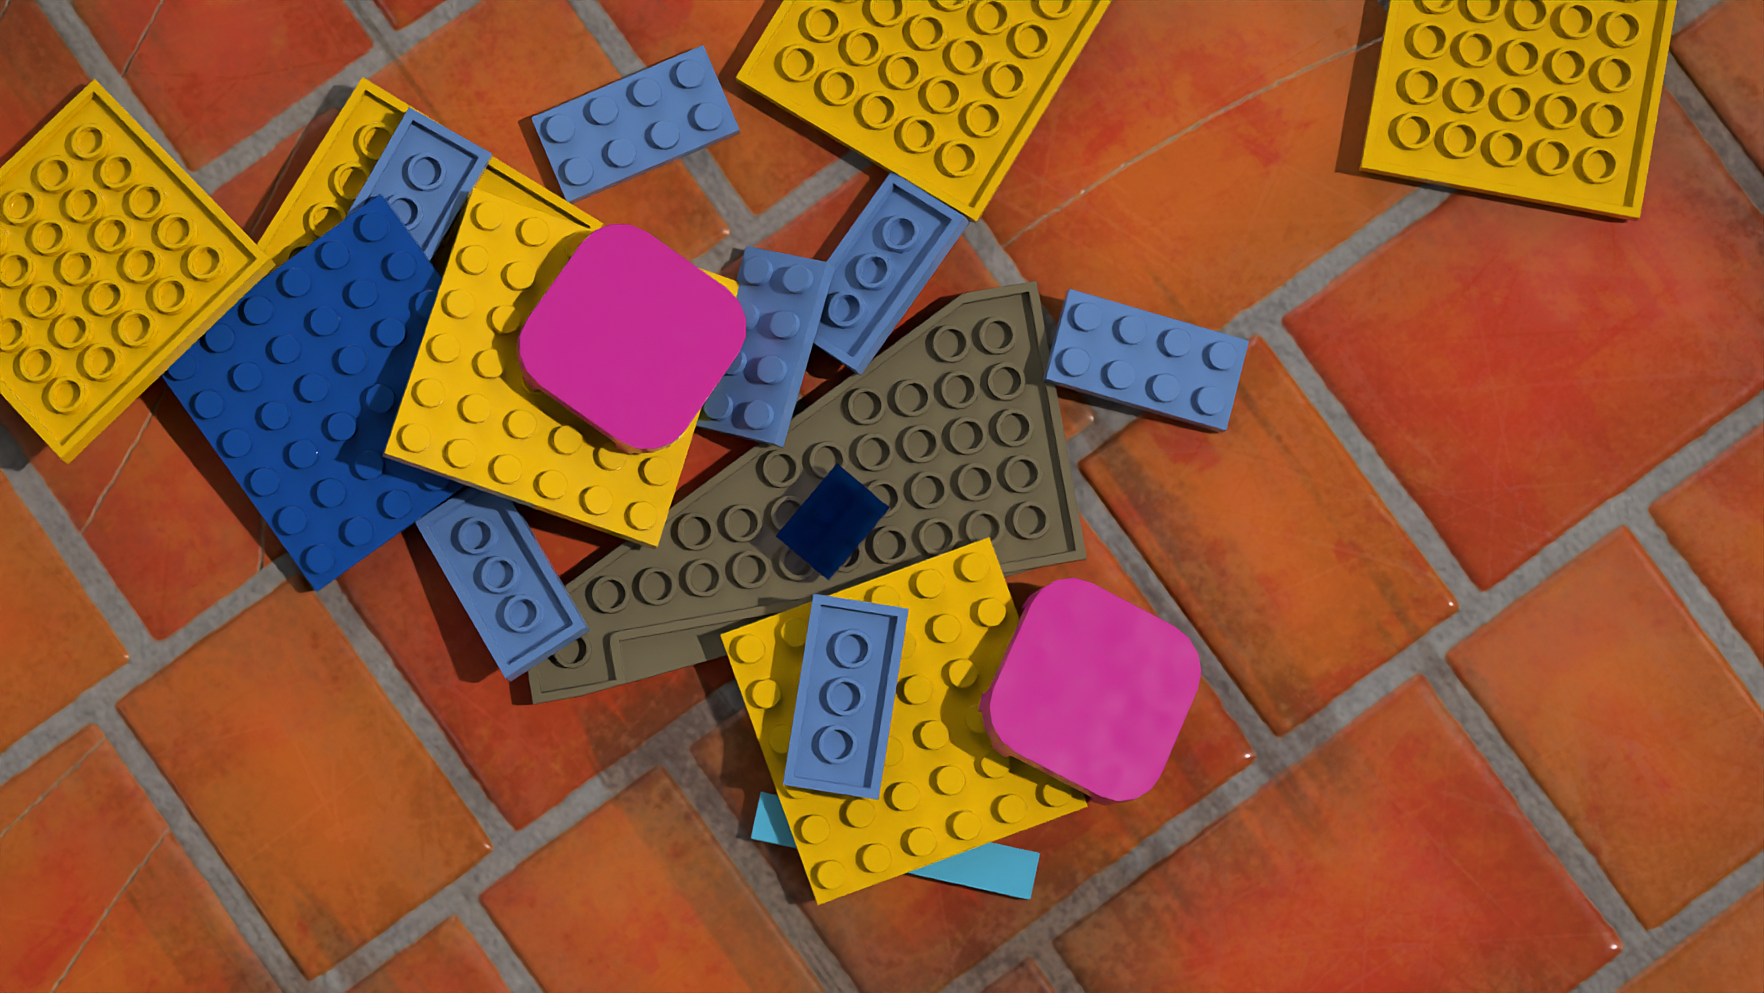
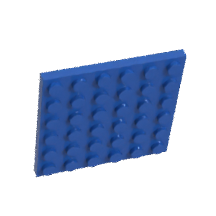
(308, 385)

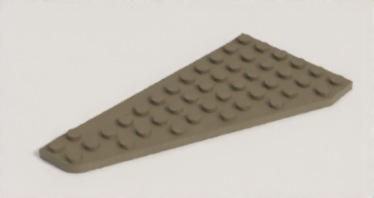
(935, 426)

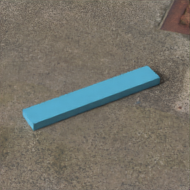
(985, 867)

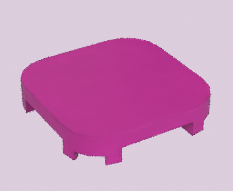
(631, 338)
(1091, 691)

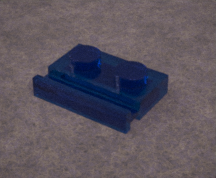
(832, 522)

